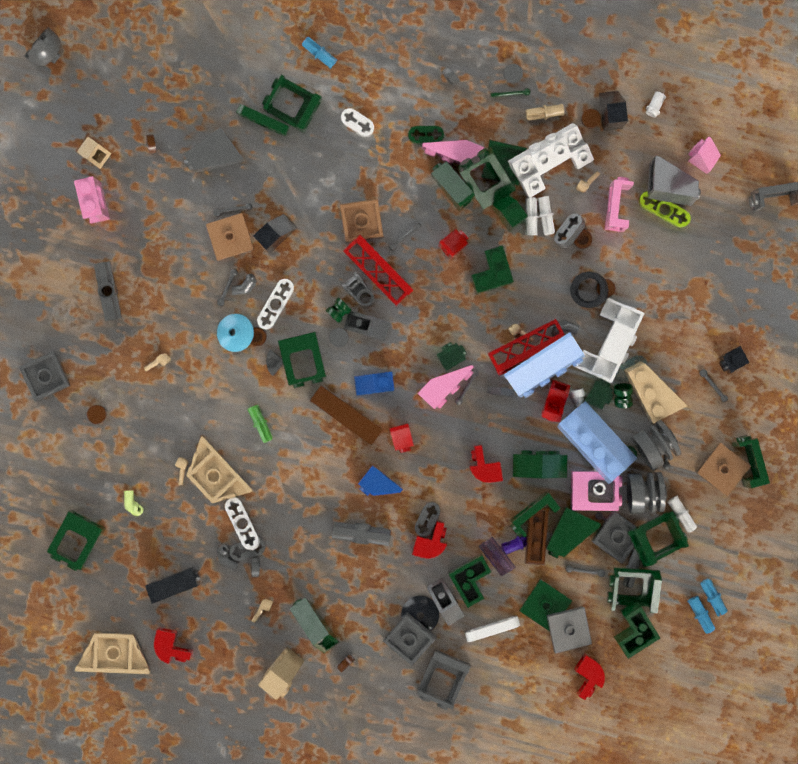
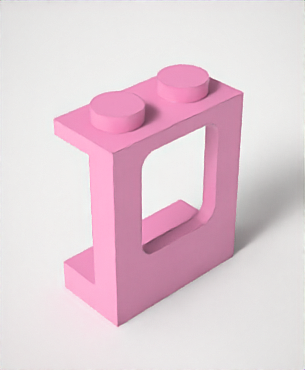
(91, 199)
(612, 222)
(579, 492)

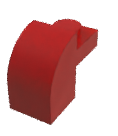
(555, 401)
(484, 471)
(433, 547)
(165, 646)
(592, 672)

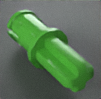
(260, 423)

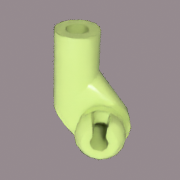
(131, 505)

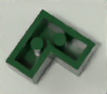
(498, 272)
(540, 464)
(465, 579)
(638, 634)

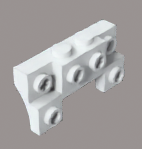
(546, 155)
(616, 343)

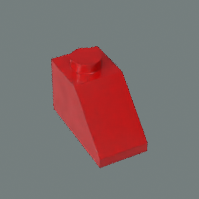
(453, 243)
(401, 438)

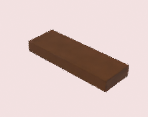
(537, 537)

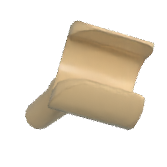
(583, 186)
(515, 329)
(163, 359)
(181, 463)
(265, 605)

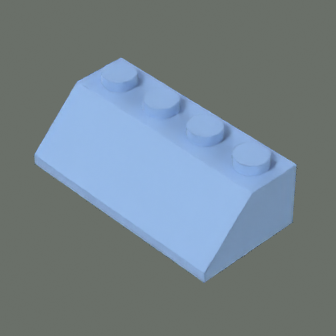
(545, 365)
(597, 442)

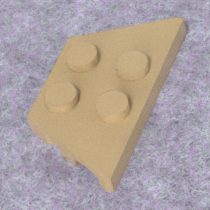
(215, 475)
(113, 655)

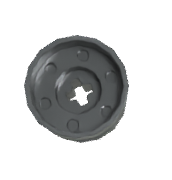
(656, 445)
(646, 492)

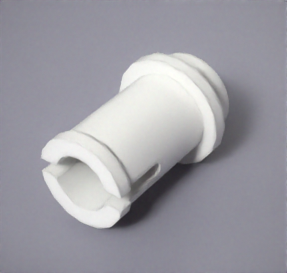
(655, 104)
(594, 484)

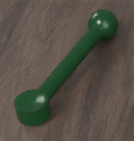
(526, 91)

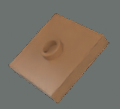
(361, 219)
(229, 237)
(723, 469)

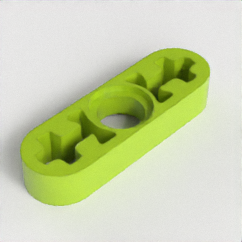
(674, 221)

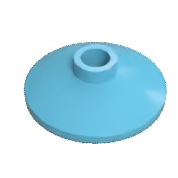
(243, 332)

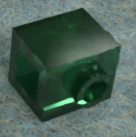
(451, 355)
(599, 394)

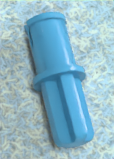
(319, 52)
(713, 597)
(701, 614)

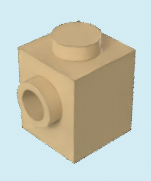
(94, 152)

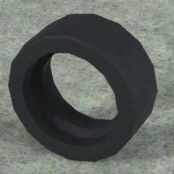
(575, 293)

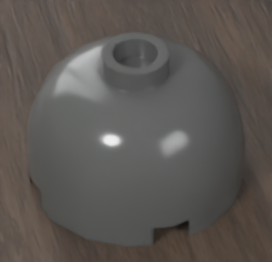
(45, 48)

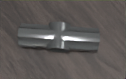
(110, 303)
(361, 533)

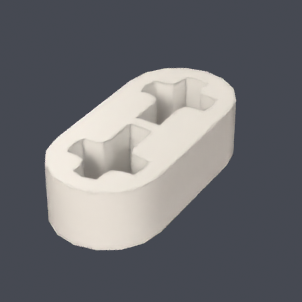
(360, 119)

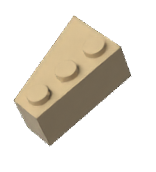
(653, 394)
(281, 673)

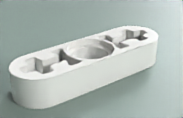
(283, 303)
(231, 513)
(492, 628)

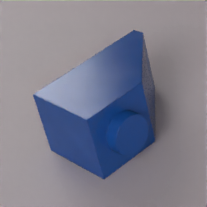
(374, 383)
(378, 483)

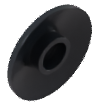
(426, 606)

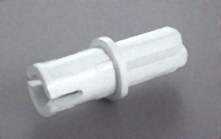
(531, 211)
(546, 215)
(682, 514)

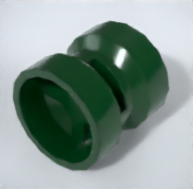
(342, 307)
(623, 395)

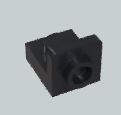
(733, 360)

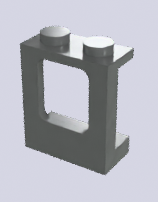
(757, 197)
(447, 663)

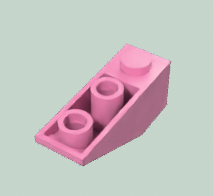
(452, 150)
(704, 155)
(439, 387)

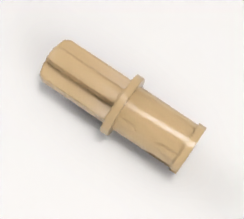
(545, 112)

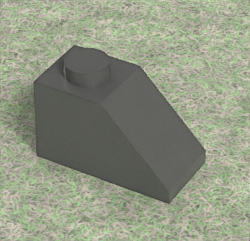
(367, 325)
(445, 601)

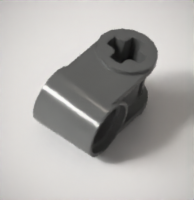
(358, 289)

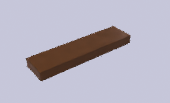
(346, 415)

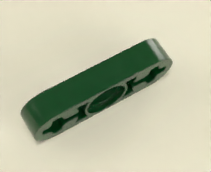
(262, 120)

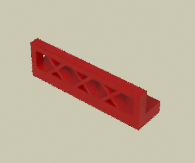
(379, 261)
(511, 363)

